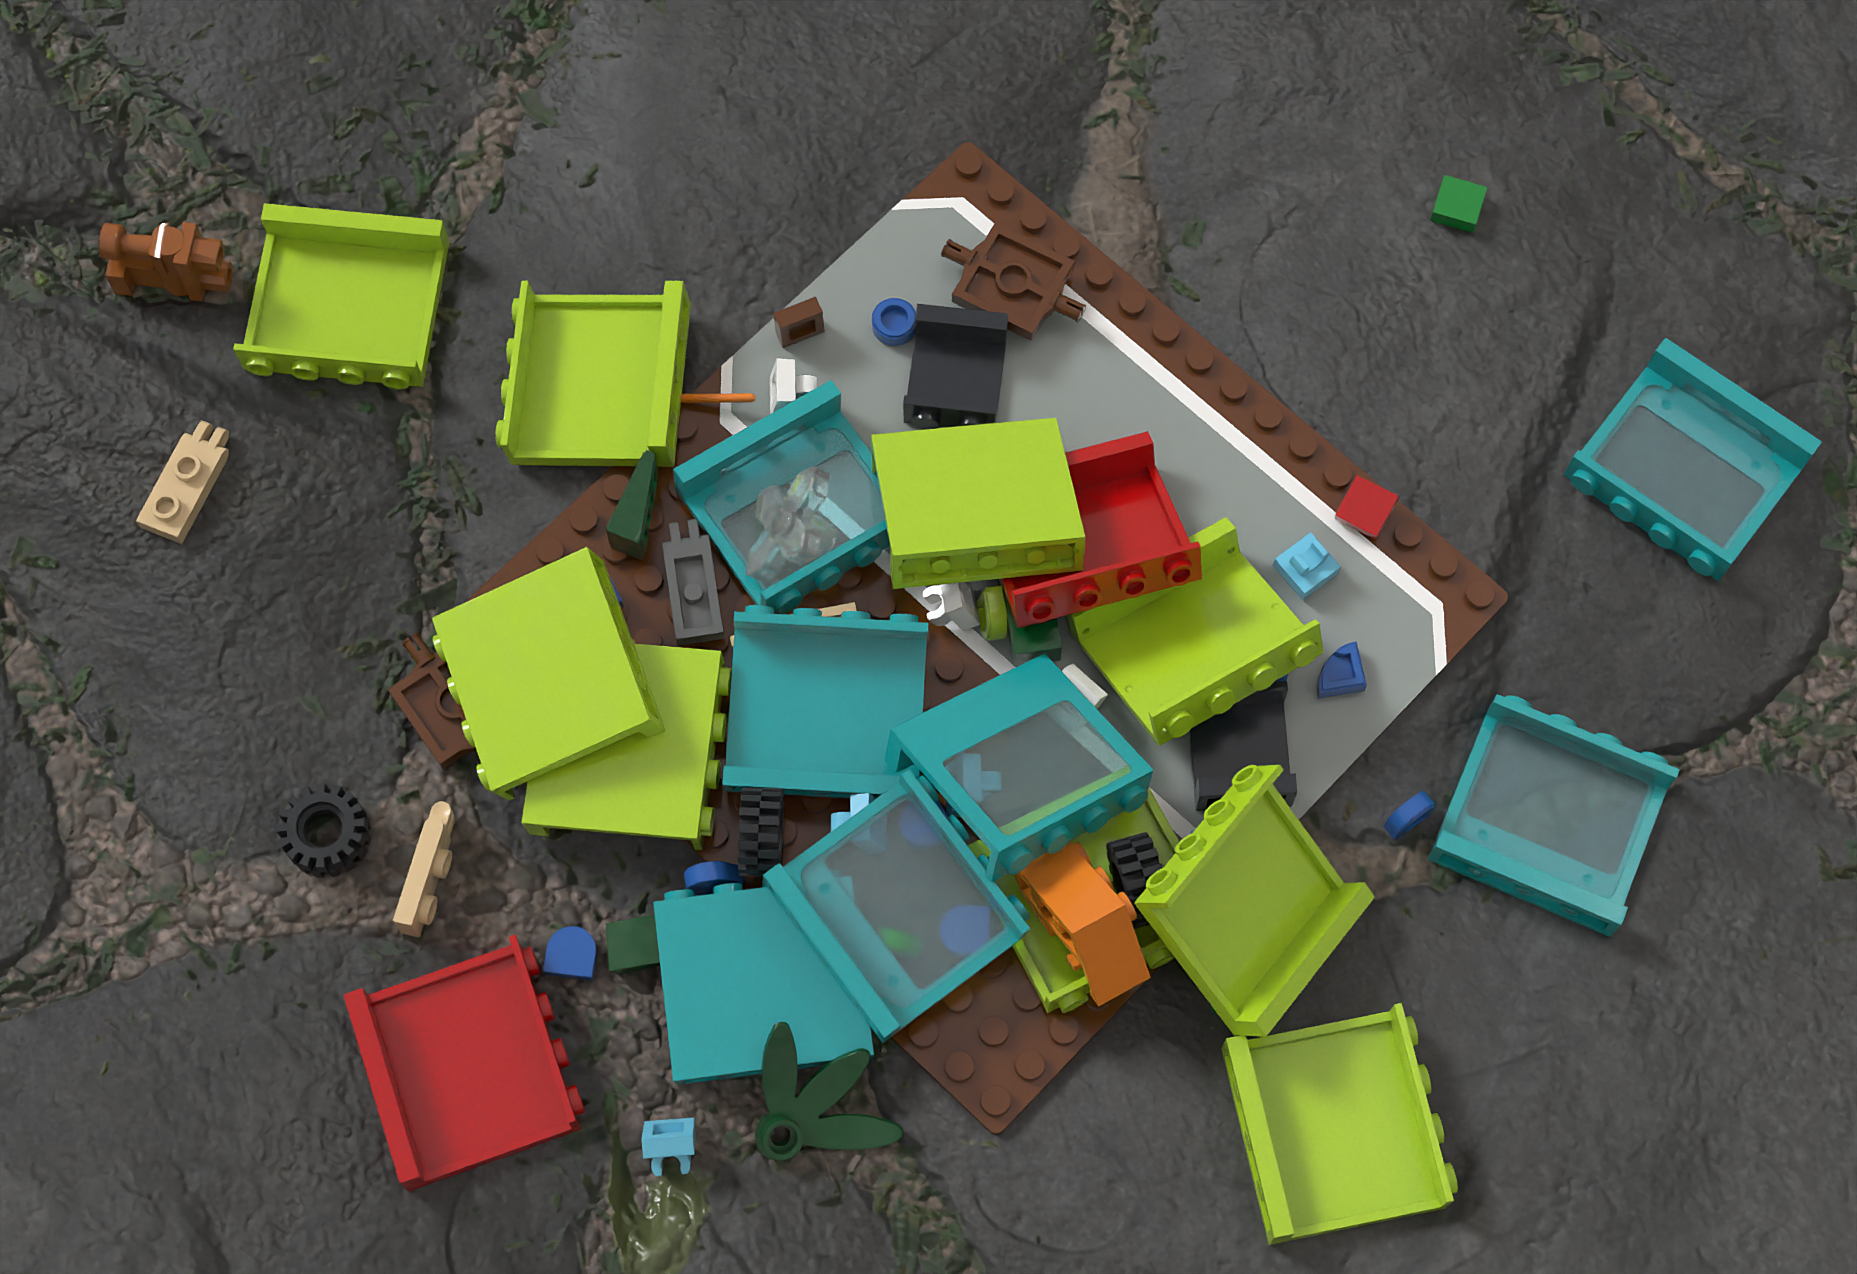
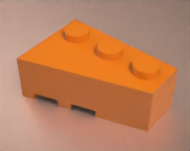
(1088, 918)

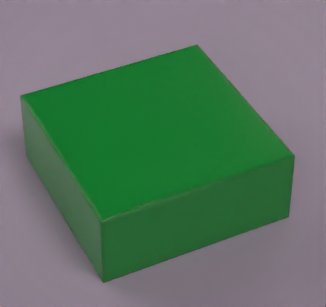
(1458, 203)

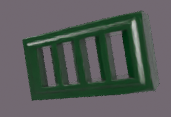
(632, 516)

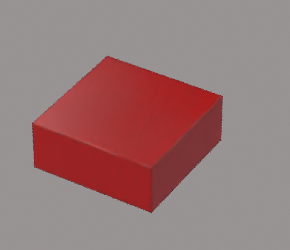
(1366, 507)

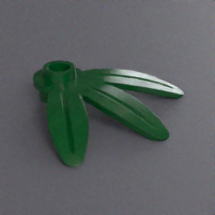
(820, 1092)

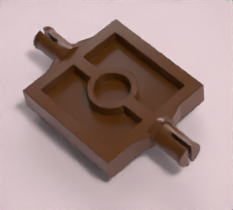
(1013, 278)
(430, 706)

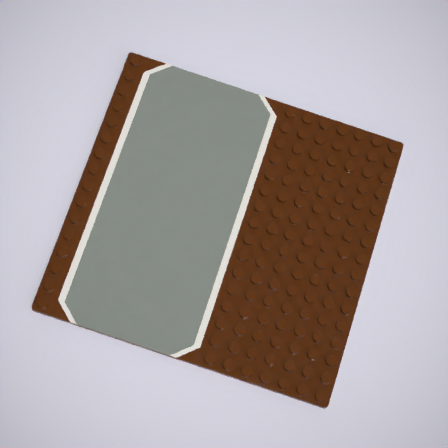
(1112, 375)

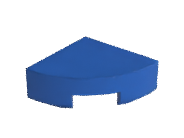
(1342, 673)

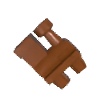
(165, 260)

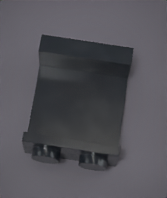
(955, 367)
(1240, 737)

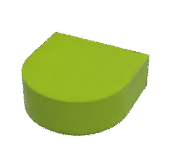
(992, 613)

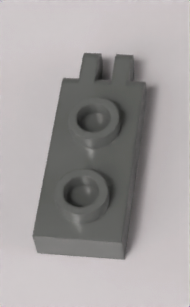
(692, 586)

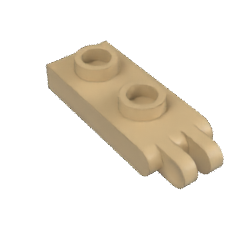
(185, 483)
(429, 863)

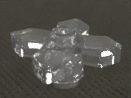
(791, 525)

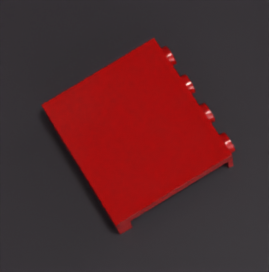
(1129, 531)
(464, 1065)

